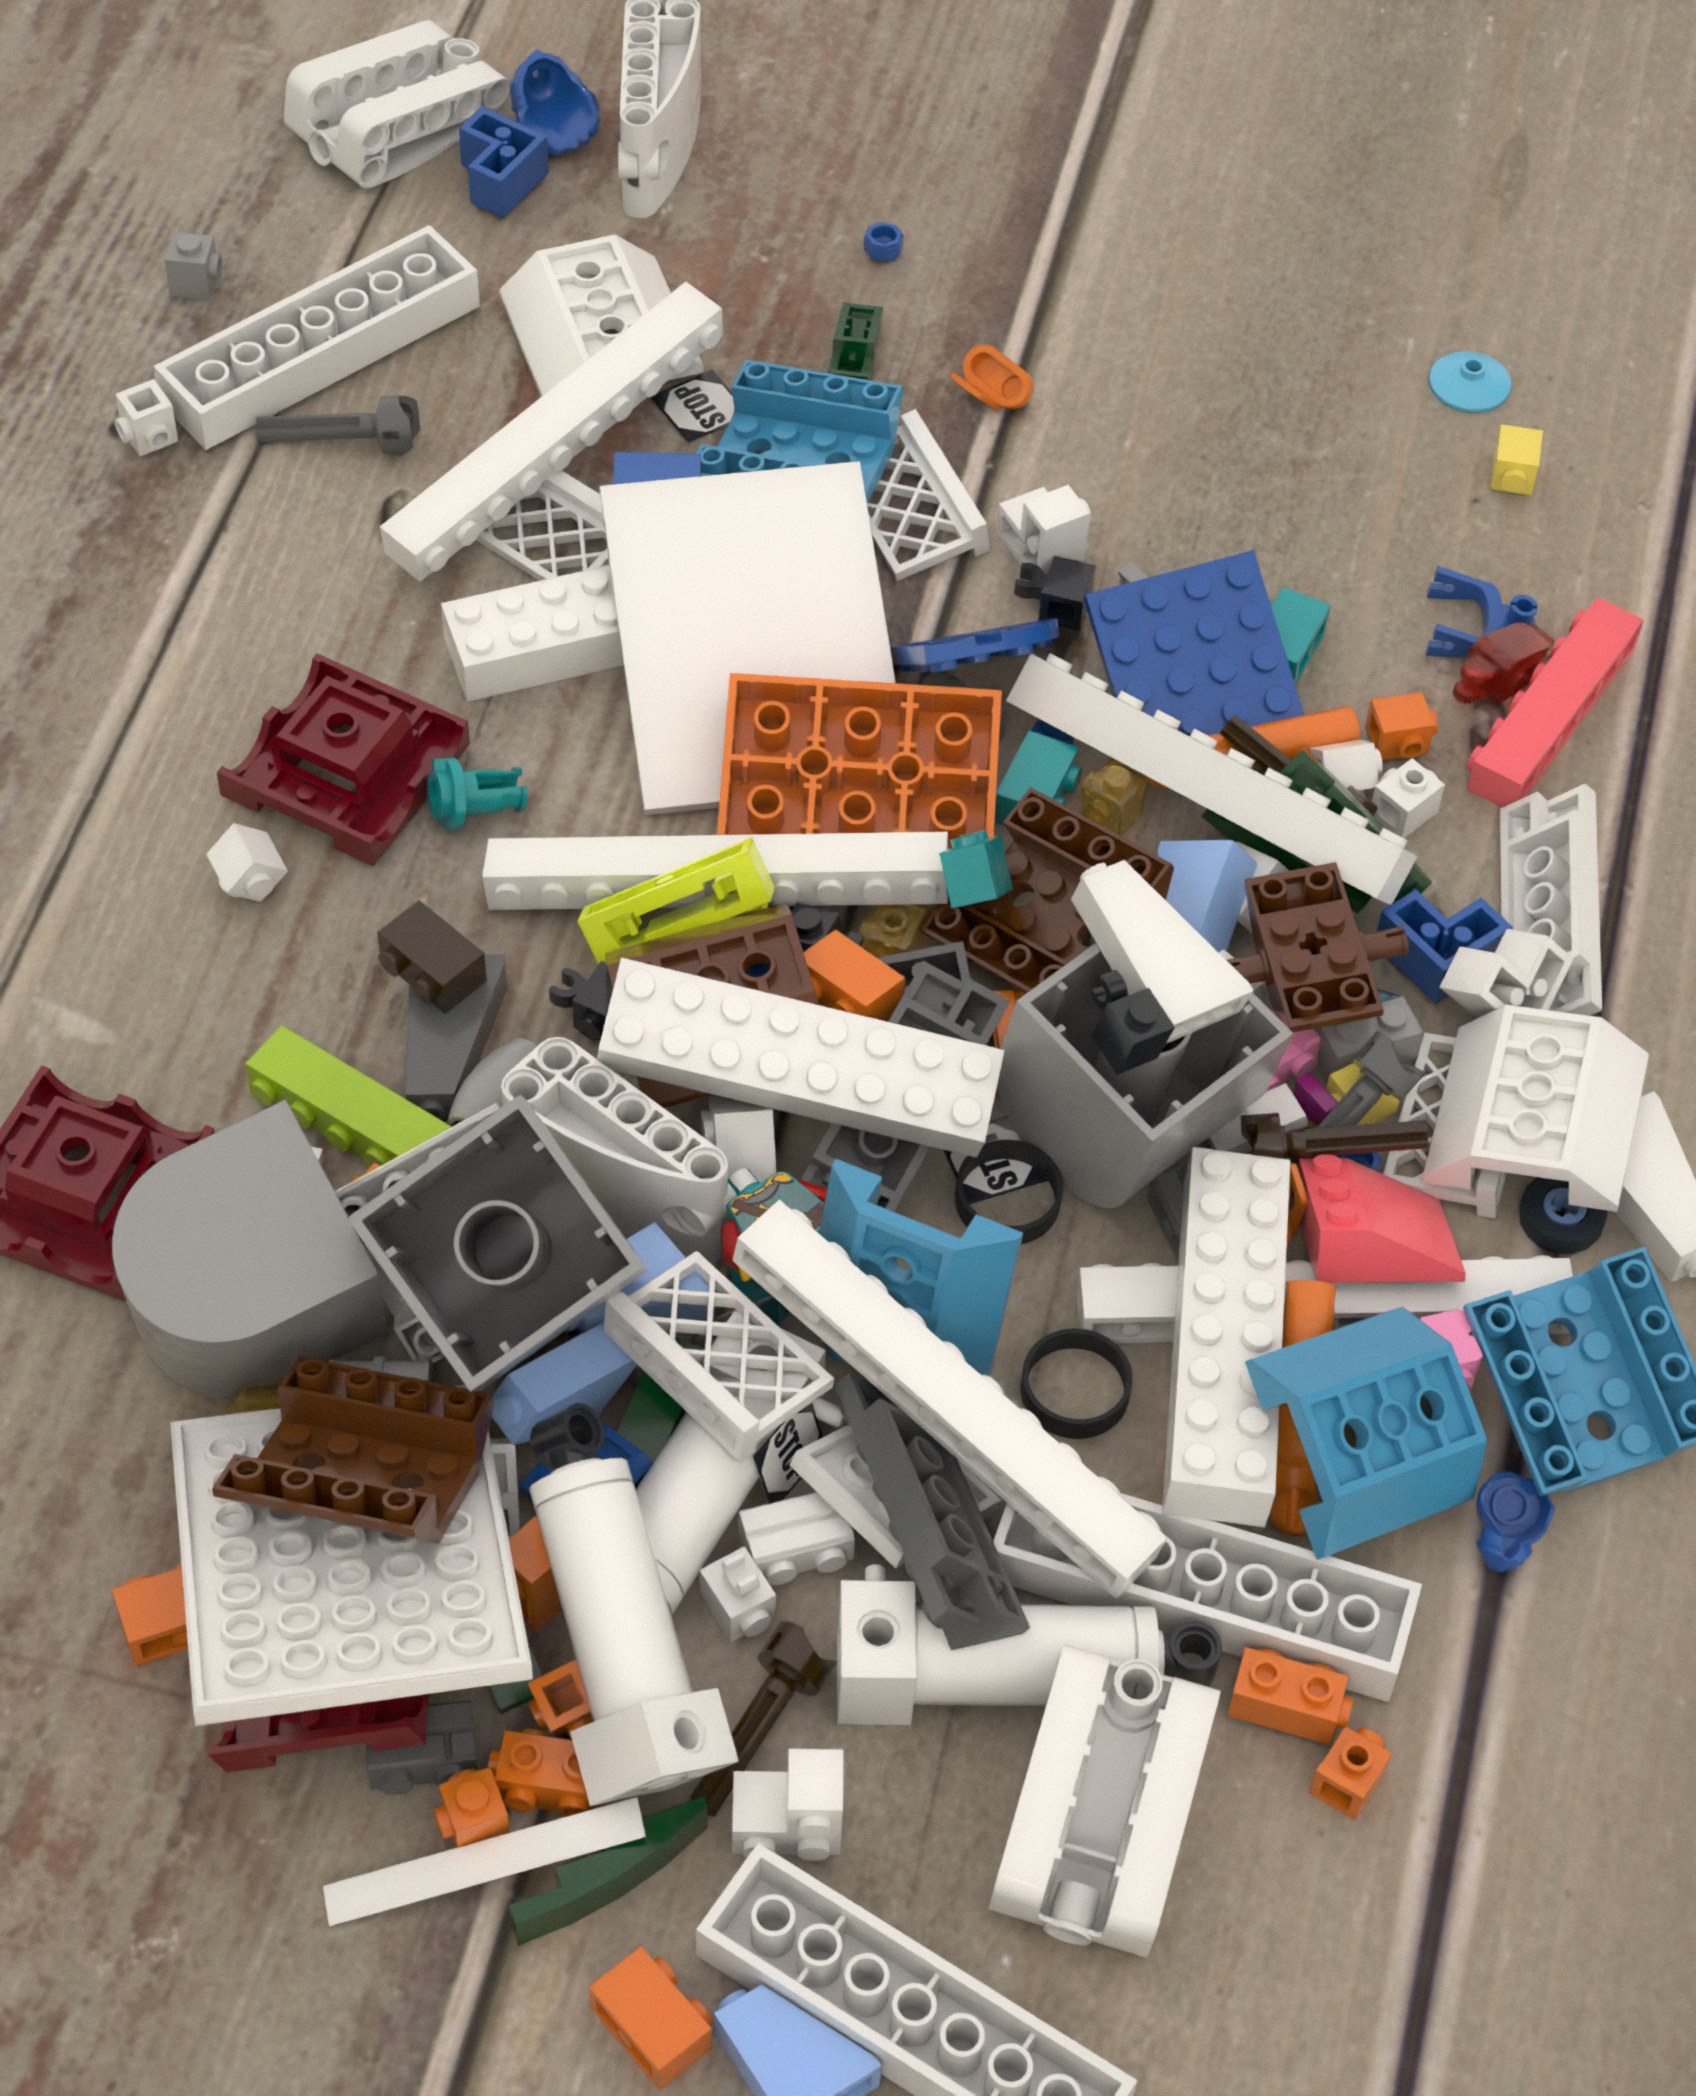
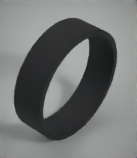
(1020, 1152)
(1084, 1340)

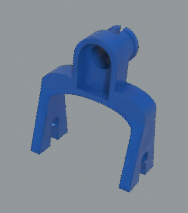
(1488, 597)

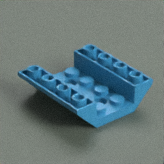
(806, 421)
(952, 1281)
(1620, 1365)
(1401, 1460)

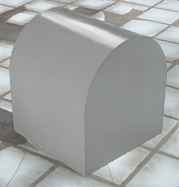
(1129, 1127)
(486, 1238)
(244, 1259)

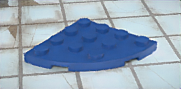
(975, 647)

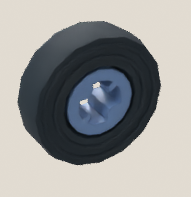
(1552, 1232)

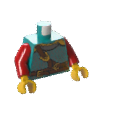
(757, 1197)

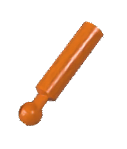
(1298, 732)
(1307, 1314)

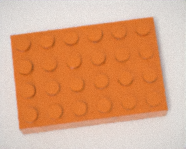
(857, 757)

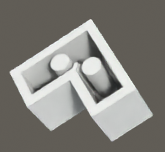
(1045, 526)
(1520, 973)
(742, 1134)
(793, 1809)

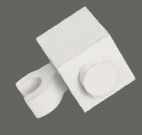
(738, 1595)

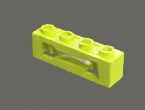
(609, 931)

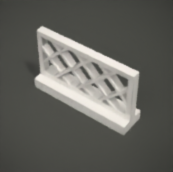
(944, 489)
(570, 500)
(1487, 1184)
(680, 1370)

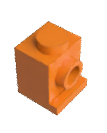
(1350, 1785)

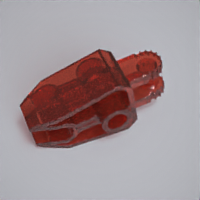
(1502, 663)

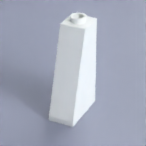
(1158, 949)
(1660, 1193)

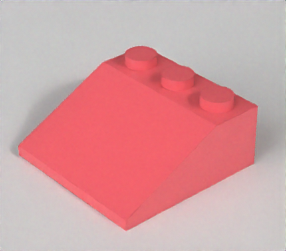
(1373, 1227)

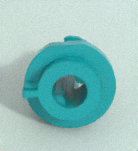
(471, 792)

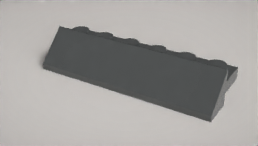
(931, 1004)
(933, 1521)

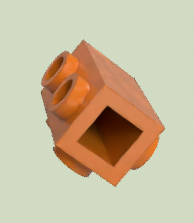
(1290, 1695)
(539, 1773)

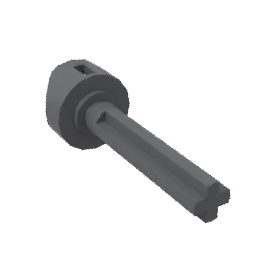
(389, 424)
(1380, 1075)

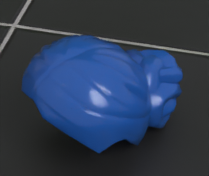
(1511, 1520)

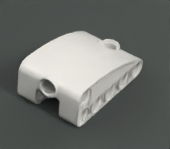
(657, 99)
(390, 101)
(622, 1159)
(1105, 1802)

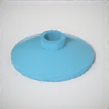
(1470, 382)

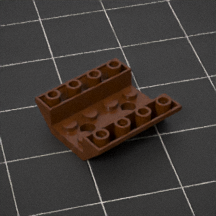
(1045, 858)
(724, 954)
(367, 1446)

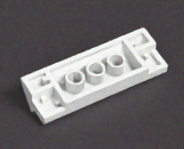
(1554, 885)

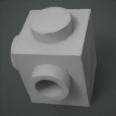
(192, 265)

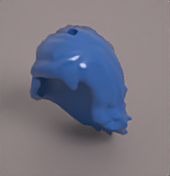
(554, 102)

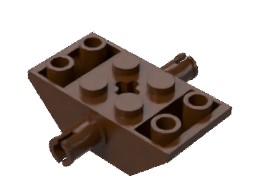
(1312, 949)

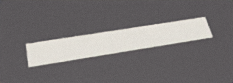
(483, 1861)

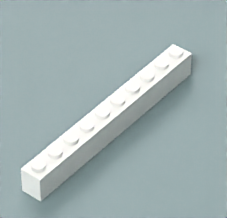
(551, 432)
(1211, 778)
(803, 867)
(1141, 1300)
(949, 1398)

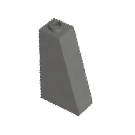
(450, 1045)

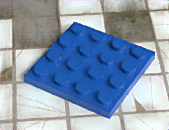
(1197, 645)

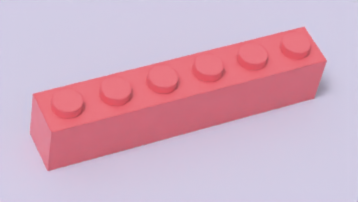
(1553, 704)

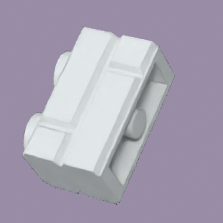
(796, 1537)

